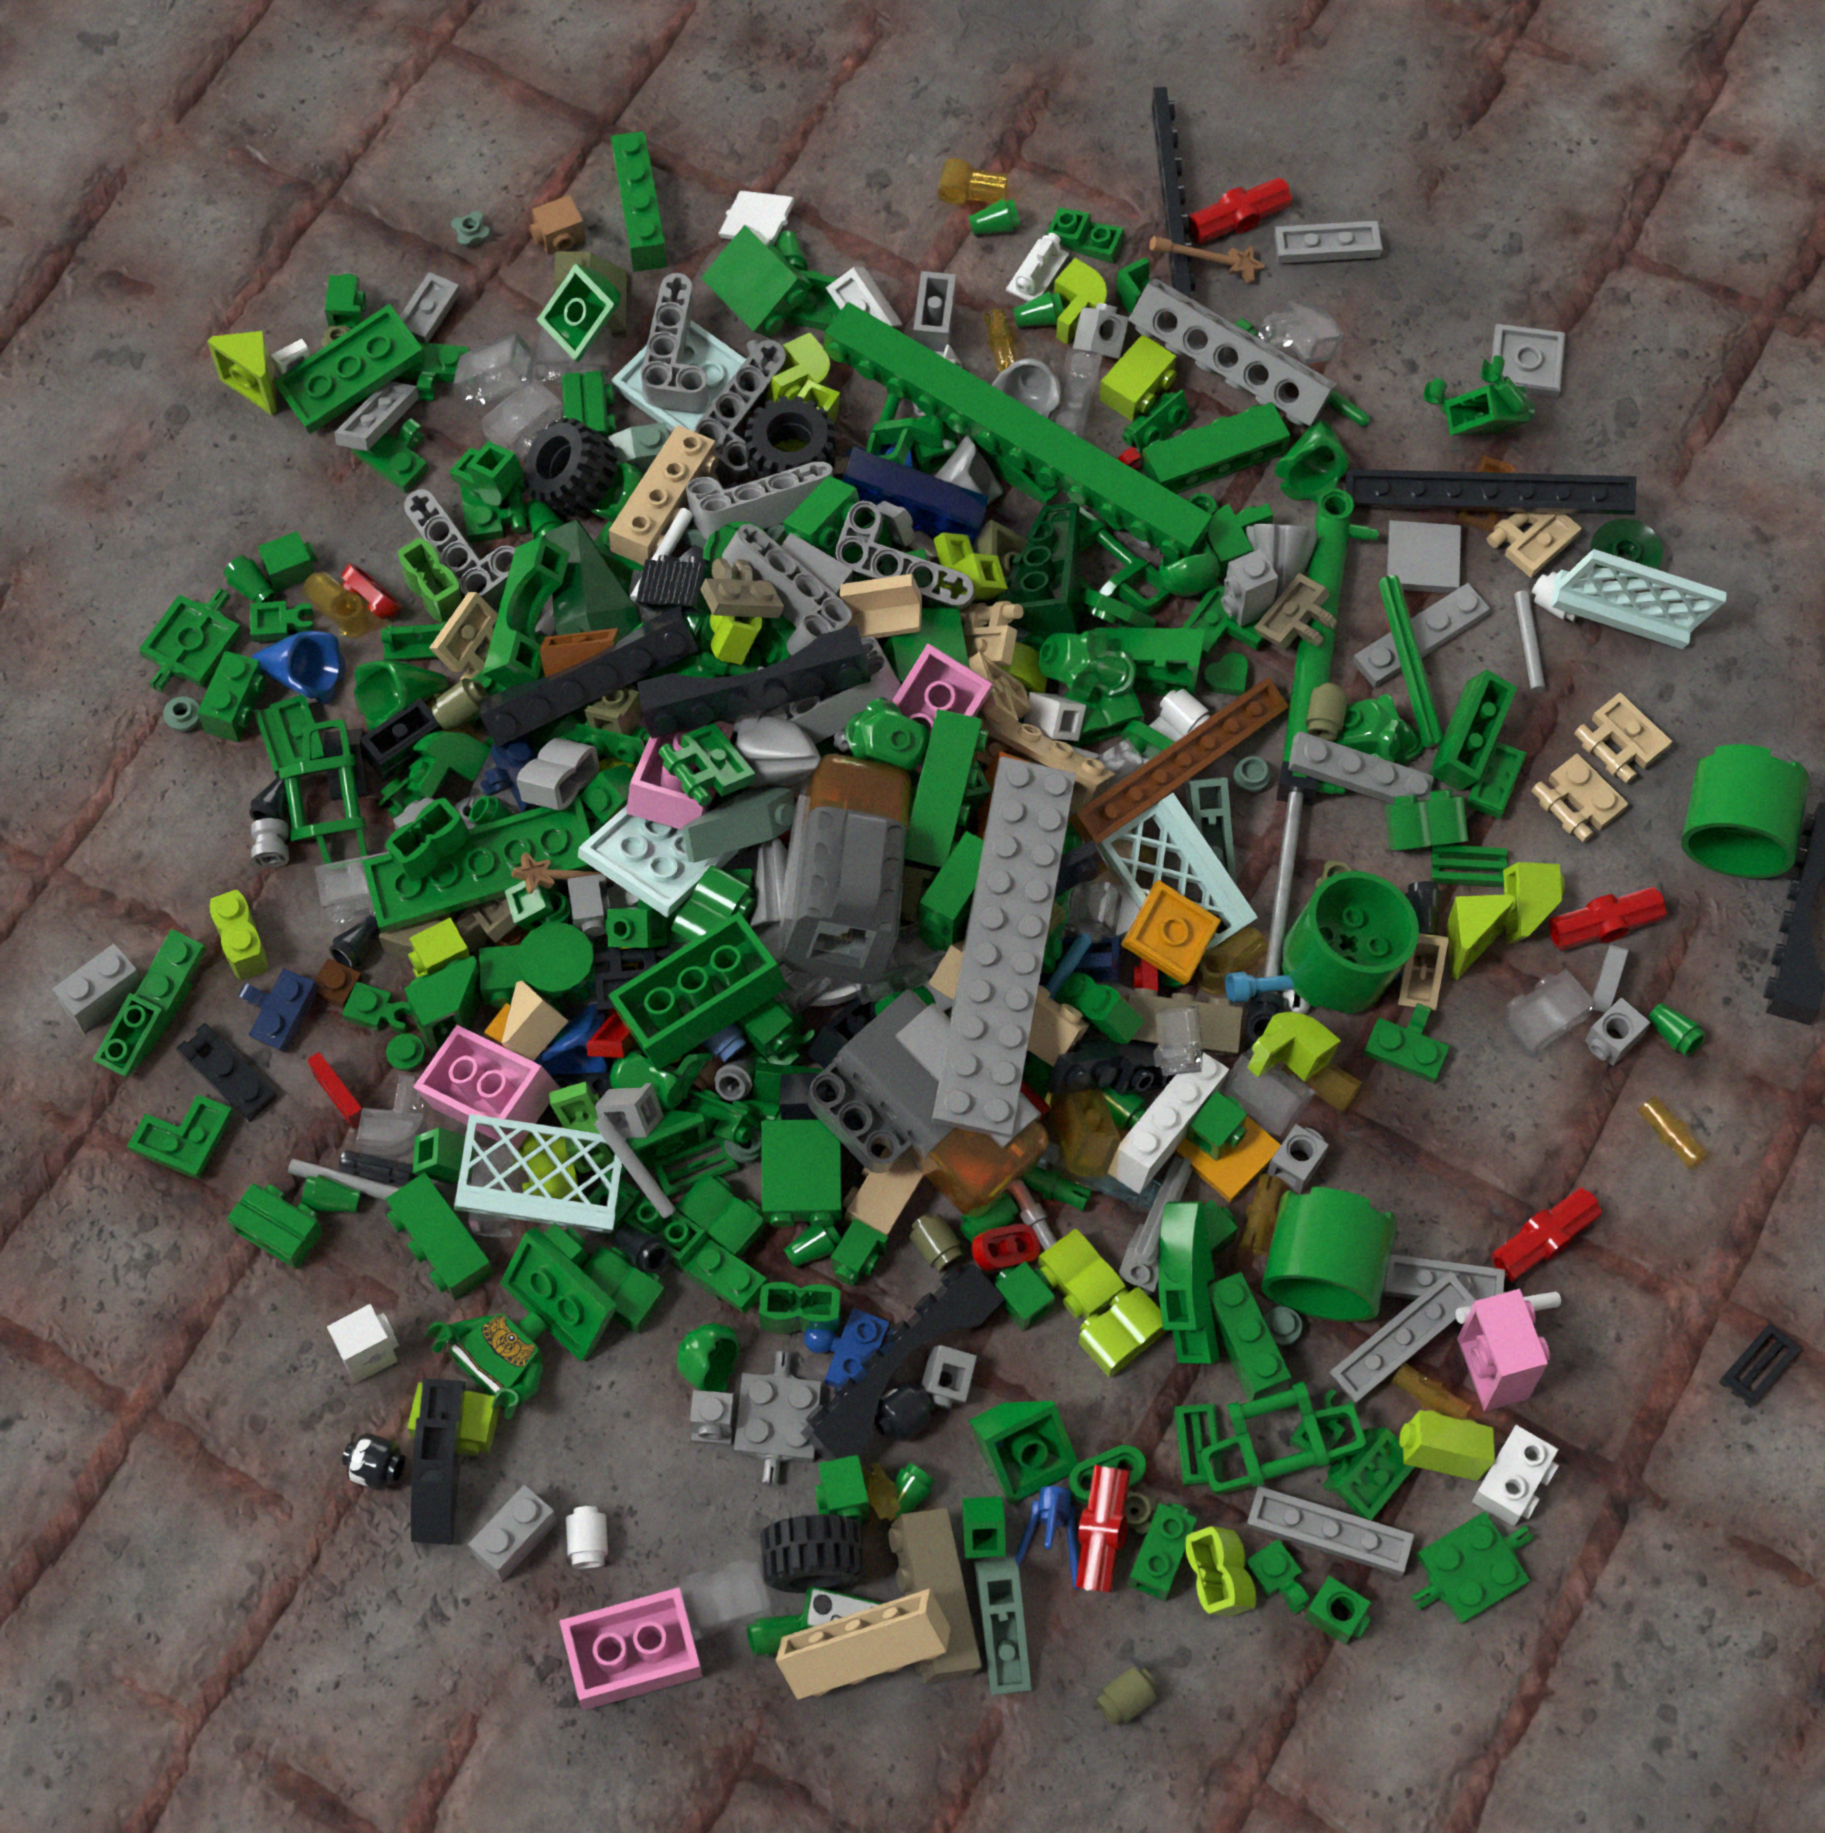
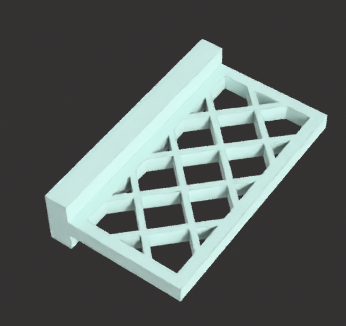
(1641, 613)
(1195, 857)
(532, 1207)

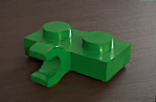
(437, 366)
(394, 458)
(1407, 1047)

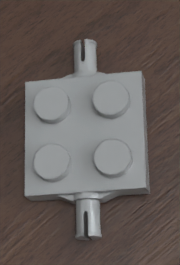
(773, 1415)

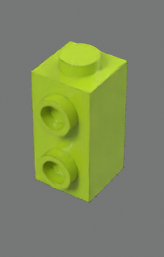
(1447, 1445)

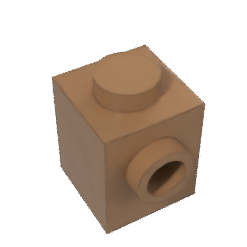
(557, 225)

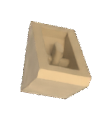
(1423, 972)
(530, 1023)

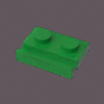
(283, 732)

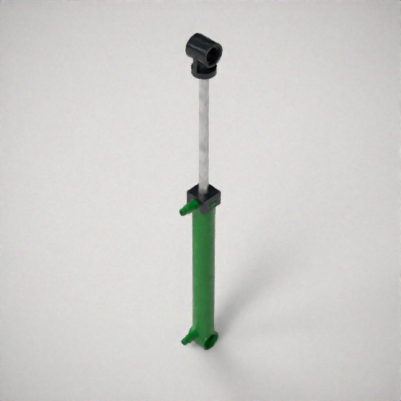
(1311, 671)

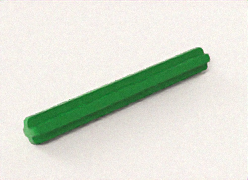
(1410, 661)

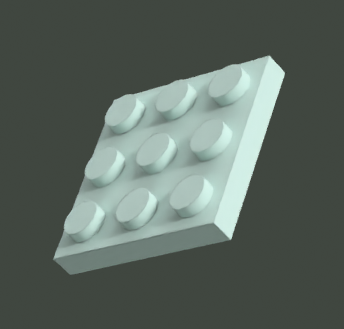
(700, 351)
(647, 860)

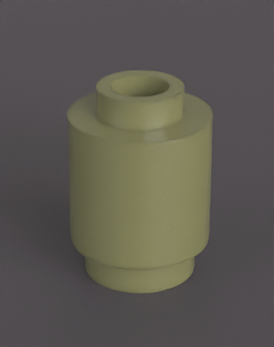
(459, 704)
(1326, 711)
(936, 1242)
(1127, 1695)

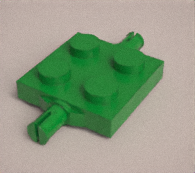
(190, 640)
(1472, 1567)

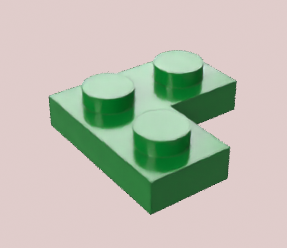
(1111, 609)
(1213, 618)
(187, 1146)

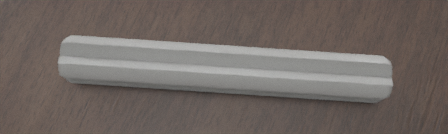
(1169, 1191)

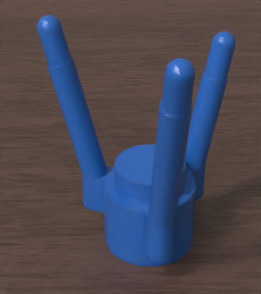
(1053, 1509)

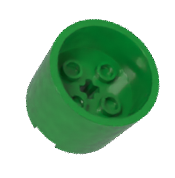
(1745, 812)
(1350, 942)
(1329, 1255)

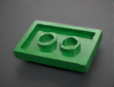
(558, 1293)

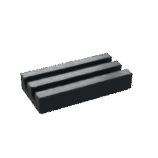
(1739, 1389)

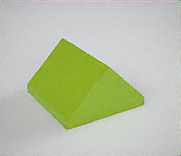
(246, 367)
(1474, 927)

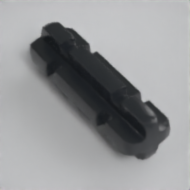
(376, 1168)

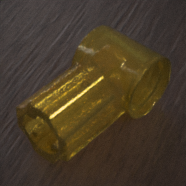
(962, 182)
(337, 603)
(1230, 957)
(1331, 1085)

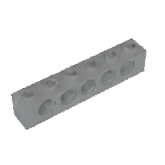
(1251, 350)

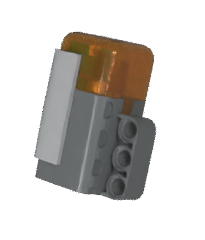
(846, 870)
(891, 1084)

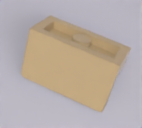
(884, 605)

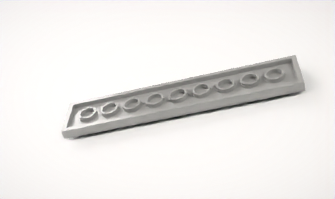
(1004, 948)

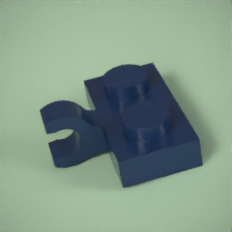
(509, 760)
(281, 1009)

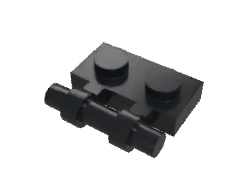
(616, 957)

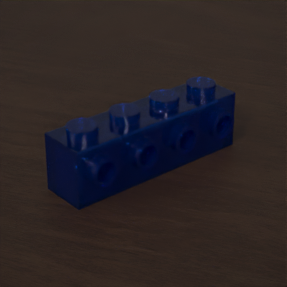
(930, 501)

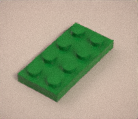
(349, 369)

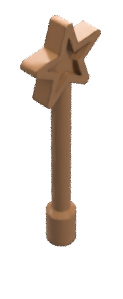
(1241, 262)
(536, 873)

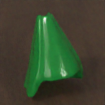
(1313, 464)
(391, 686)

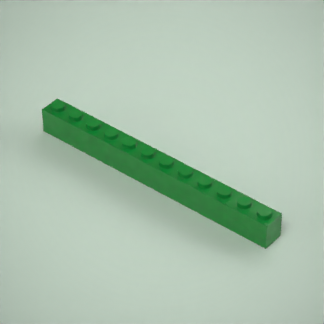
(1016, 433)

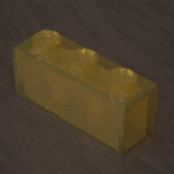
(1084, 1131)

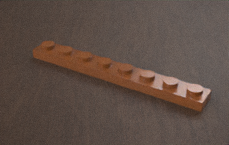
(1178, 762)

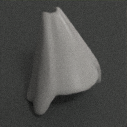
(1031, 384)
(971, 471)
(1286, 549)
(778, 753)
(769, 883)

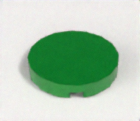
(555, 959)

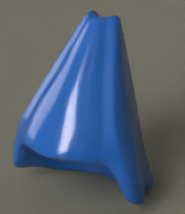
(305, 664)
(568, 1048)

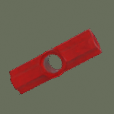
(1239, 210)
(1607, 918)
(1547, 1234)
(1103, 1529)

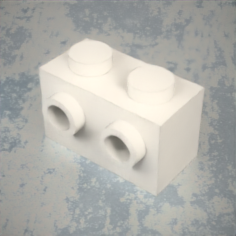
(1515, 1476)

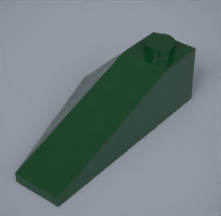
(1048, 573)
(590, 591)

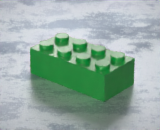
(698, 991)

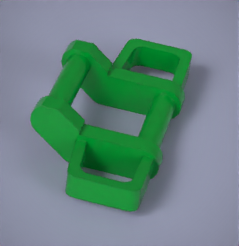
(902, 432)
(1135, 568)
(344, 765)
(1316, 1455)

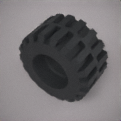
(783, 422)
(570, 467)
(812, 1552)

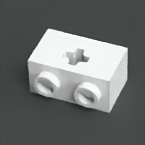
(364, 1342)

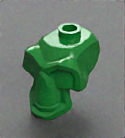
(1086, 664)
(1378, 731)
(887, 736)
(668, 1083)

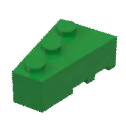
(1163, 656)

